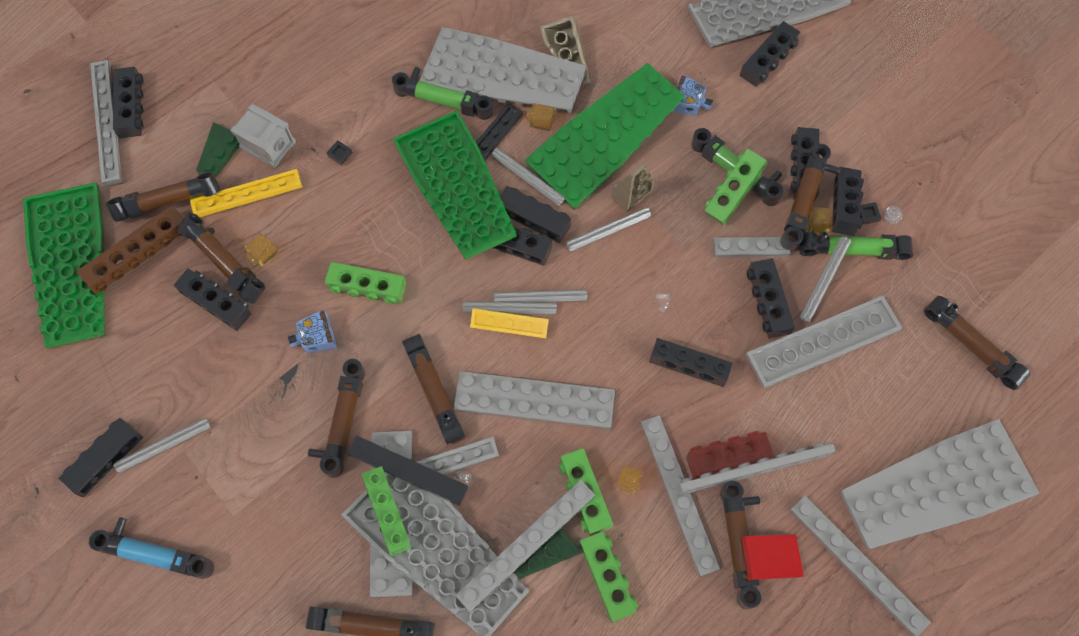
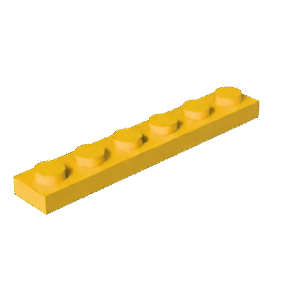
(246, 193)

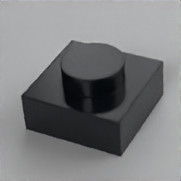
(339, 152)
(870, 213)

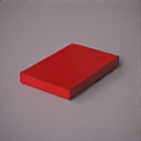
(772, 557)

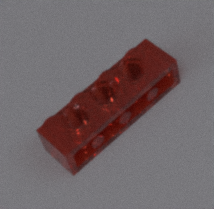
(757, 441)

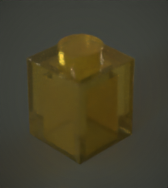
(540, 117)
(820, 220)
(260, 250)
(629, 480)

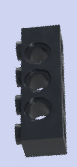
(769, 54)
(127, 102)
(802, 138)
(847, 202)
(519, 248)
(767, 270)
(191, 281)
(690, 362)

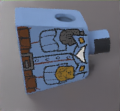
(694, 97)
(314, 333)

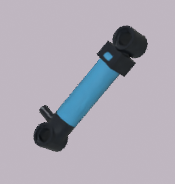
(149, 553)

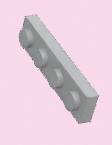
(749, 247)
(462, 457)

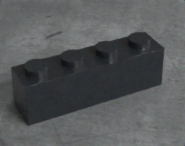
(535, 215)
(100, 457)

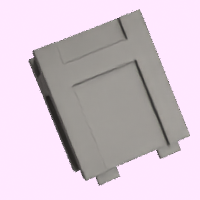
(263, 135)

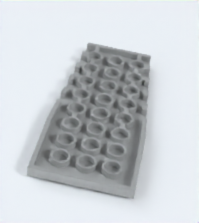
(736, 19)
(502, 70)
(940, 487)
(442, 553)

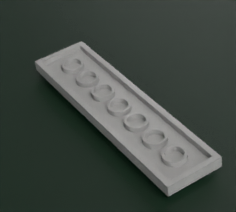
(823, 342)
(534, 400)
(384, 577)

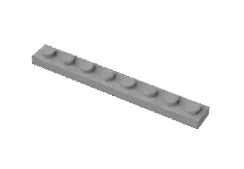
(107, 138)
(746, 470)
(682, 505)
(525, 546)
(860, 567)

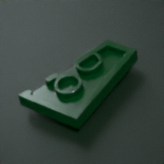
(218, 150)
(552, 552)

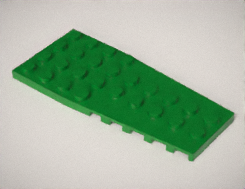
(604, 135)
(456, 183)
(61, 237)

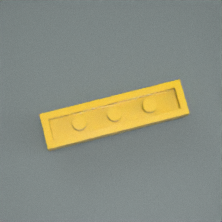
(509, 323)

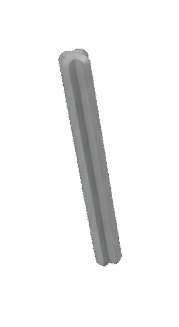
(527, 176)
(608, 229)
(825, 279)
(541, 296)
(512, 307)
(161, 445)

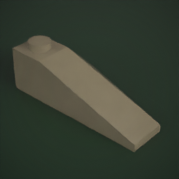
(565, 42)
(633, 188)

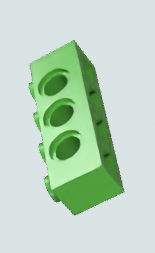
(723, 213)
(340, 272)
(578, 461)
(386, 511)
(615, 610)

